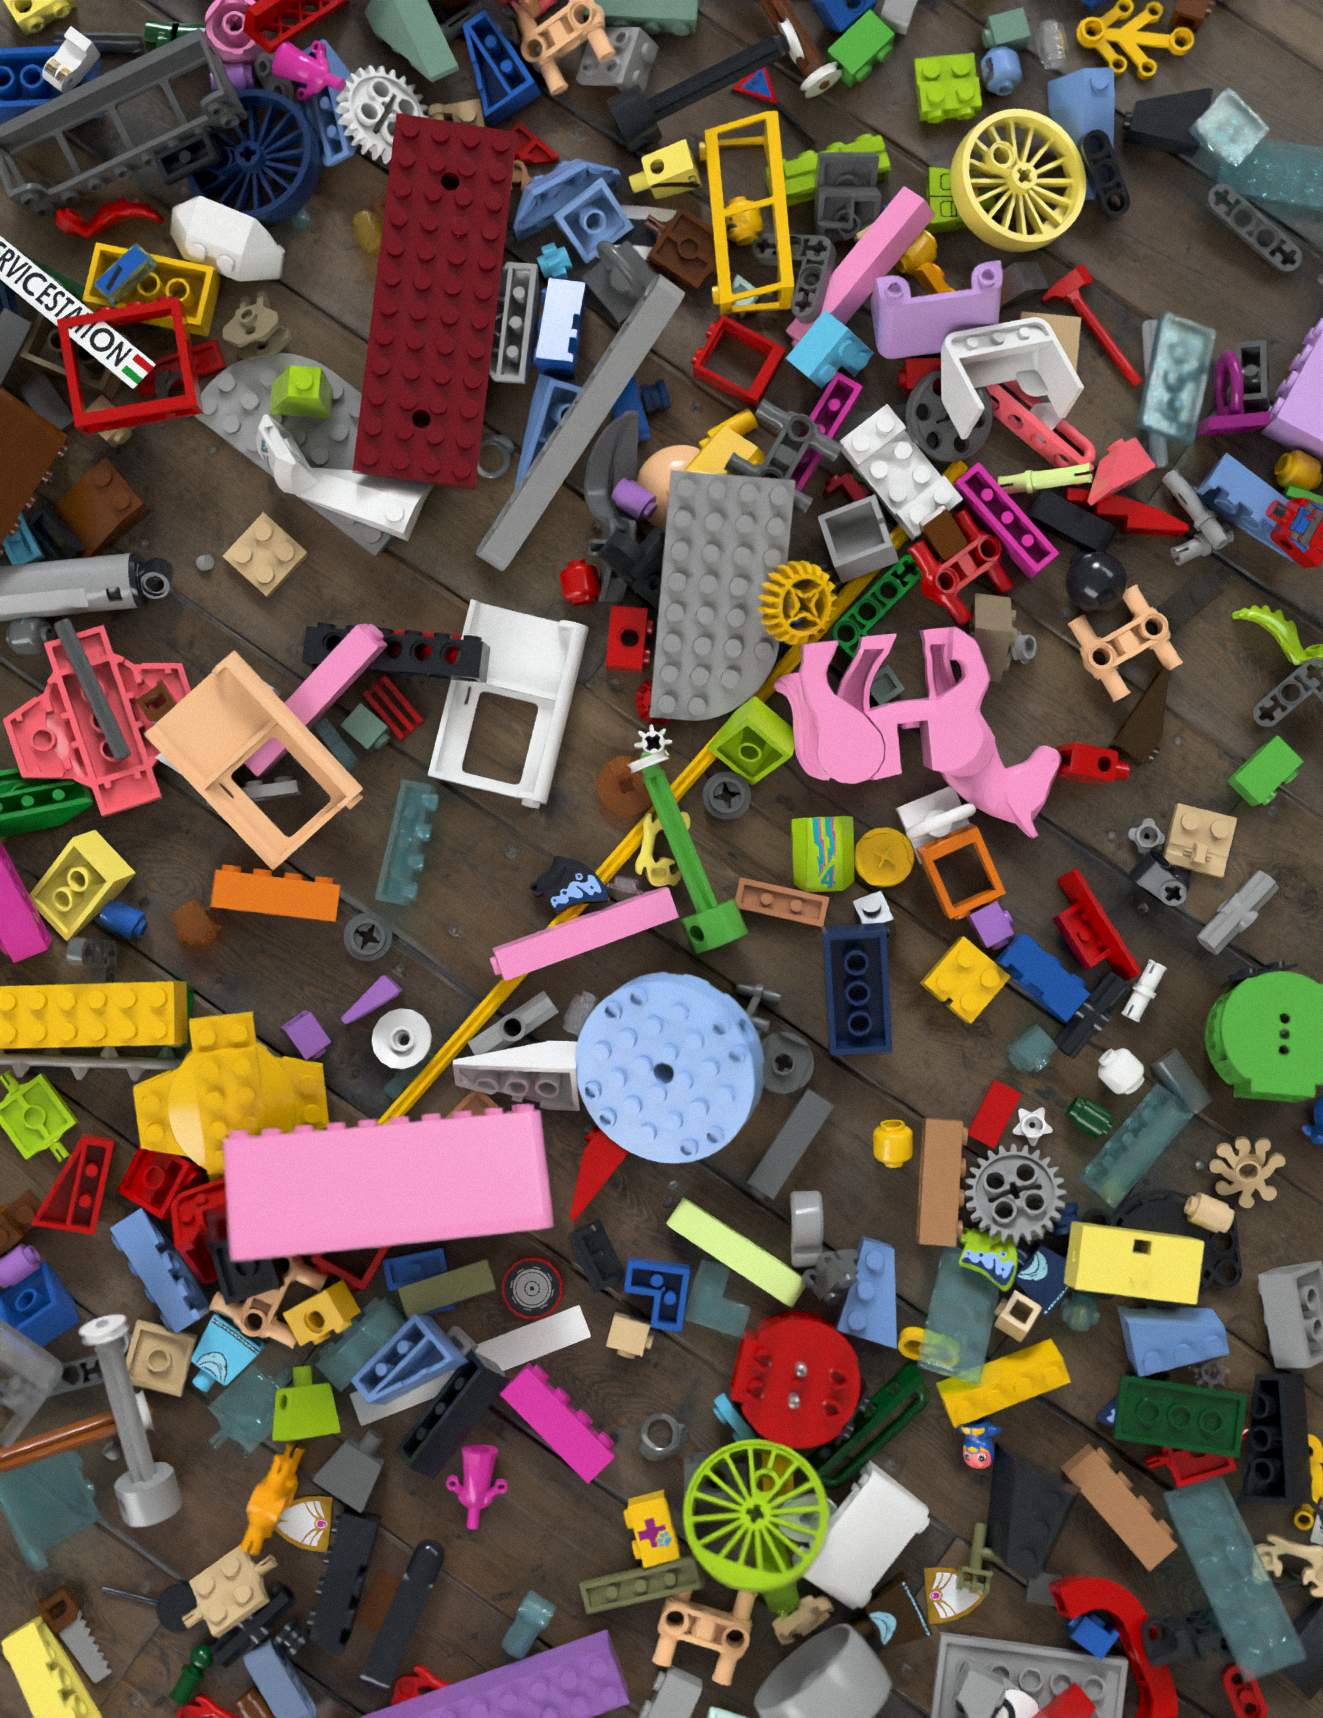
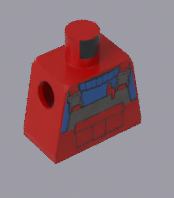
(1298, 530)

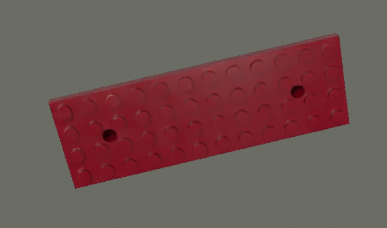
(435, 302)

